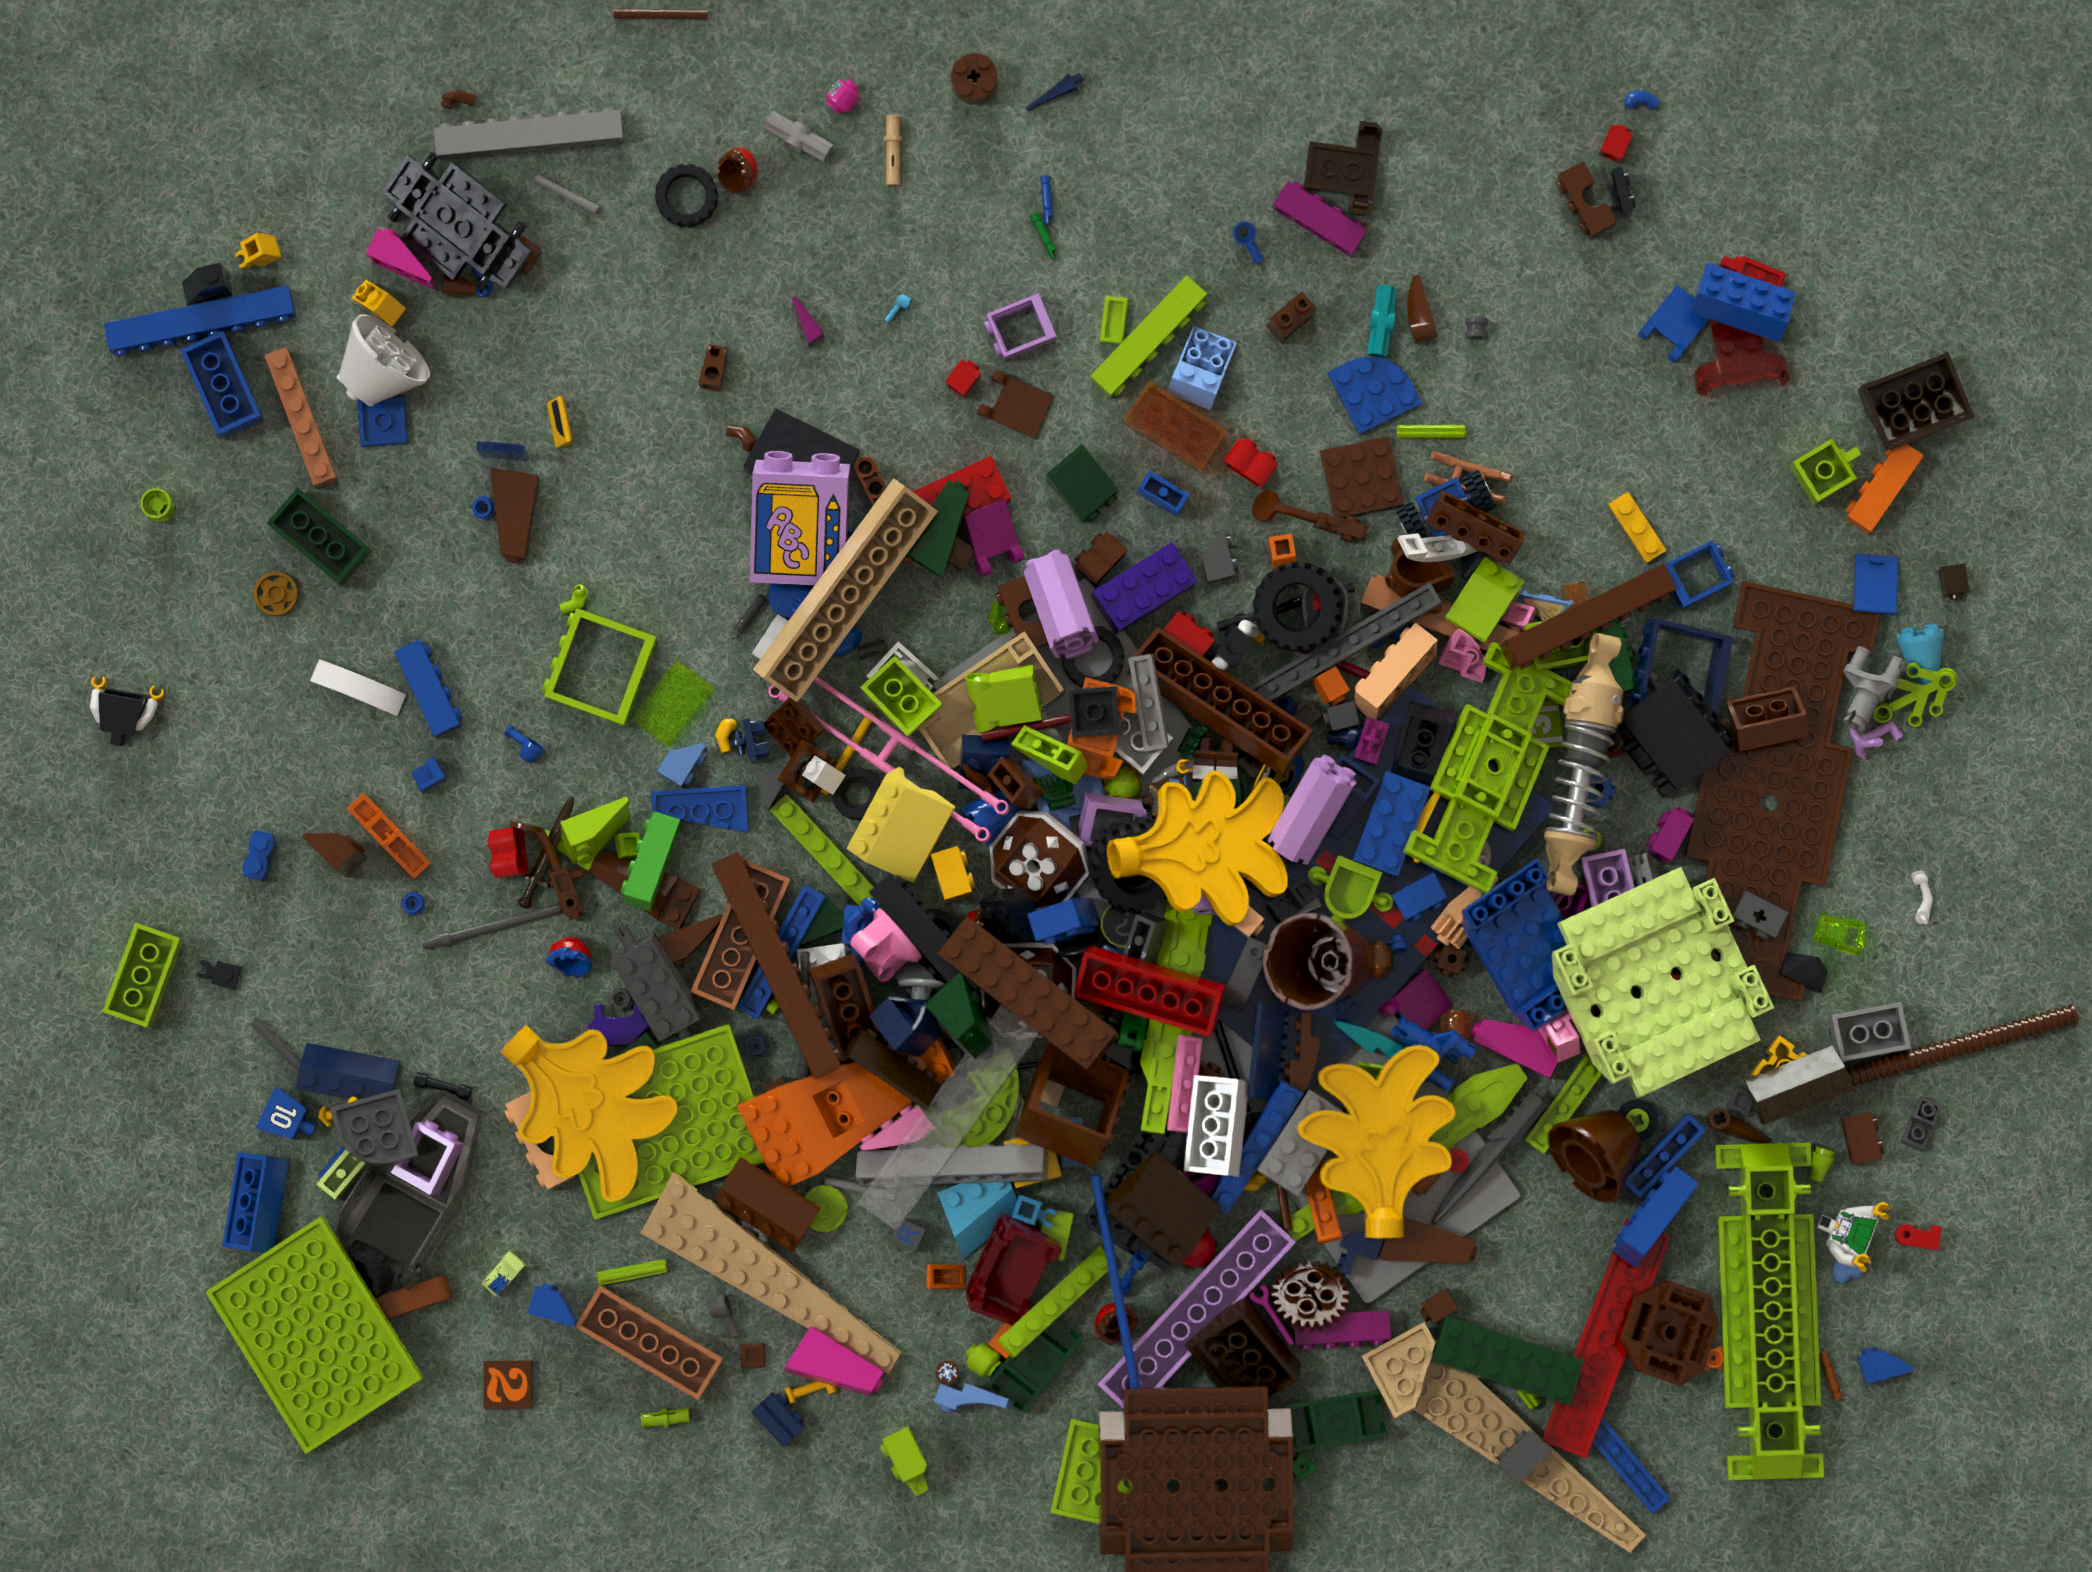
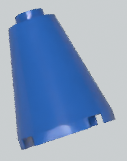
(985, 815)

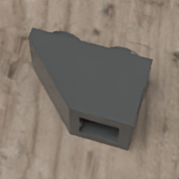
(1218, 561)

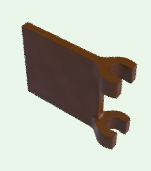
(1018, 405)

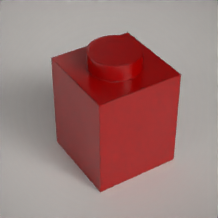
(1615, 143)
(963, 377)

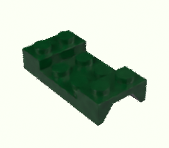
(1033, 1368)
(1337, 1420)

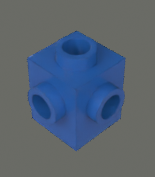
(1607, 790)

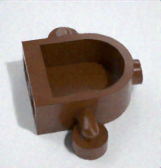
(1409, 575)

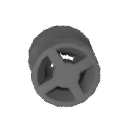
(1476, 328)

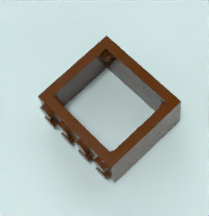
(1064, 1137)

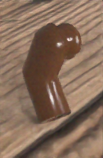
(457, 96)
(743, 434)

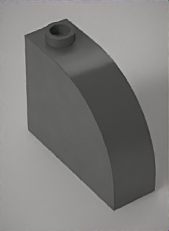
(1244, 975)

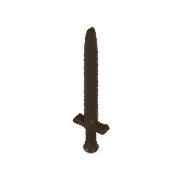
(542, 863)

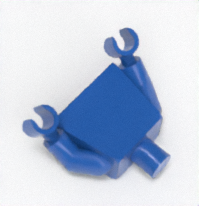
(857, 919)

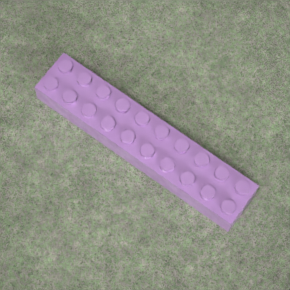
(1218, 1286)

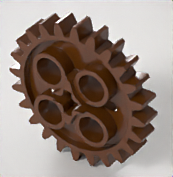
(1328, 1287)

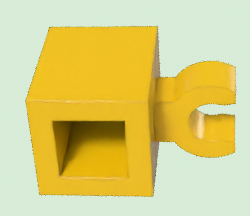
(258, 250)

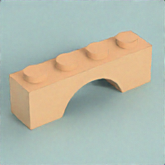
(515, 1113)

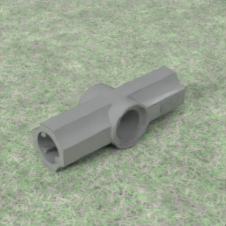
(798, 136)

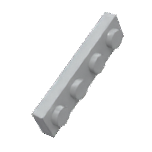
(1148, 702)

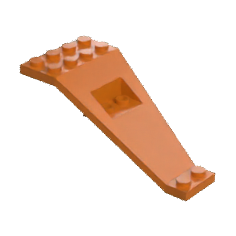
(803, 1127)

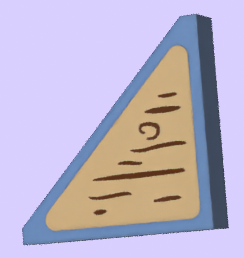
(1545, 605)

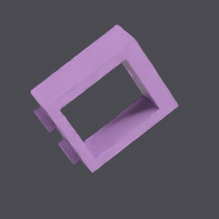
(1043, 319)
(1095, 801)
(435, 1185)

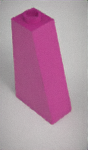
(1516, 1044)
(831, 1363)

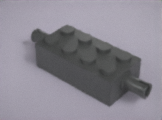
(655, 985)

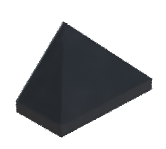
(1470, 563)
(1804, 970)

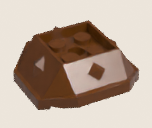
(1690, 1335)

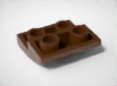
(792, 724)

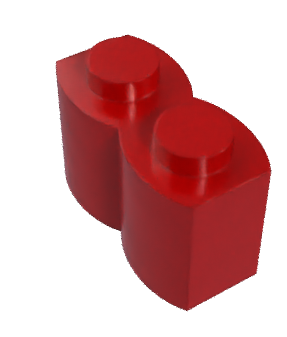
(1250, 462)
(508, 852)

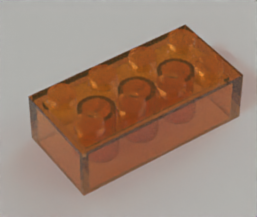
(1175, 426)

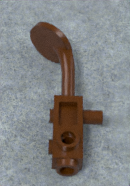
(1268, 505)
(560, 877)

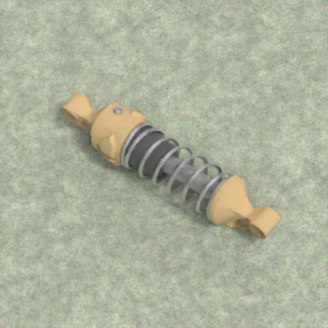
(1591, 718)

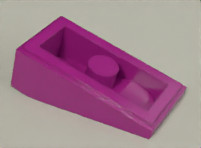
(810, 328)

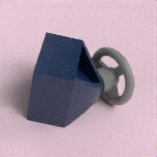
(907, 1021)

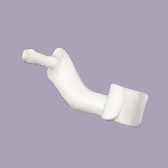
(1923, 912)

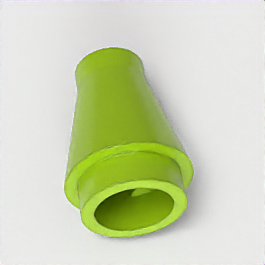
(1821, 1162)

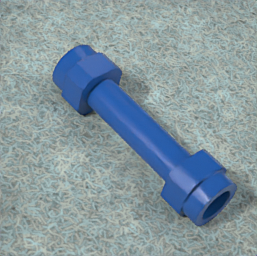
(1135, 1264)

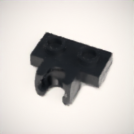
(1620, 193)

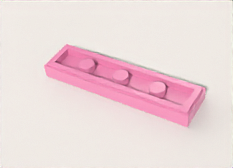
(1185, 1068)

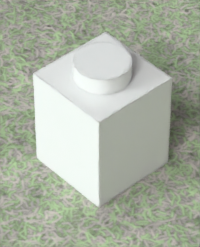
(823, 775)

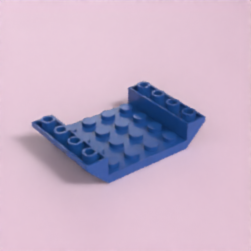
(1515, 938)

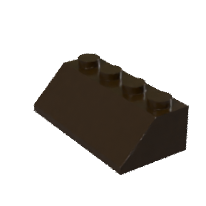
(893, 1068)
(1798, 1085)

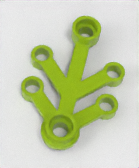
(1919, 693)

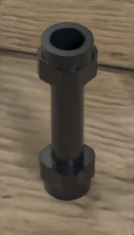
(422, 1080)

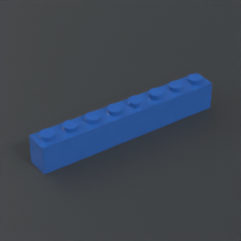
(199, 320)

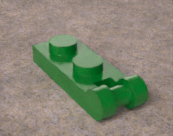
(1133, 1024)

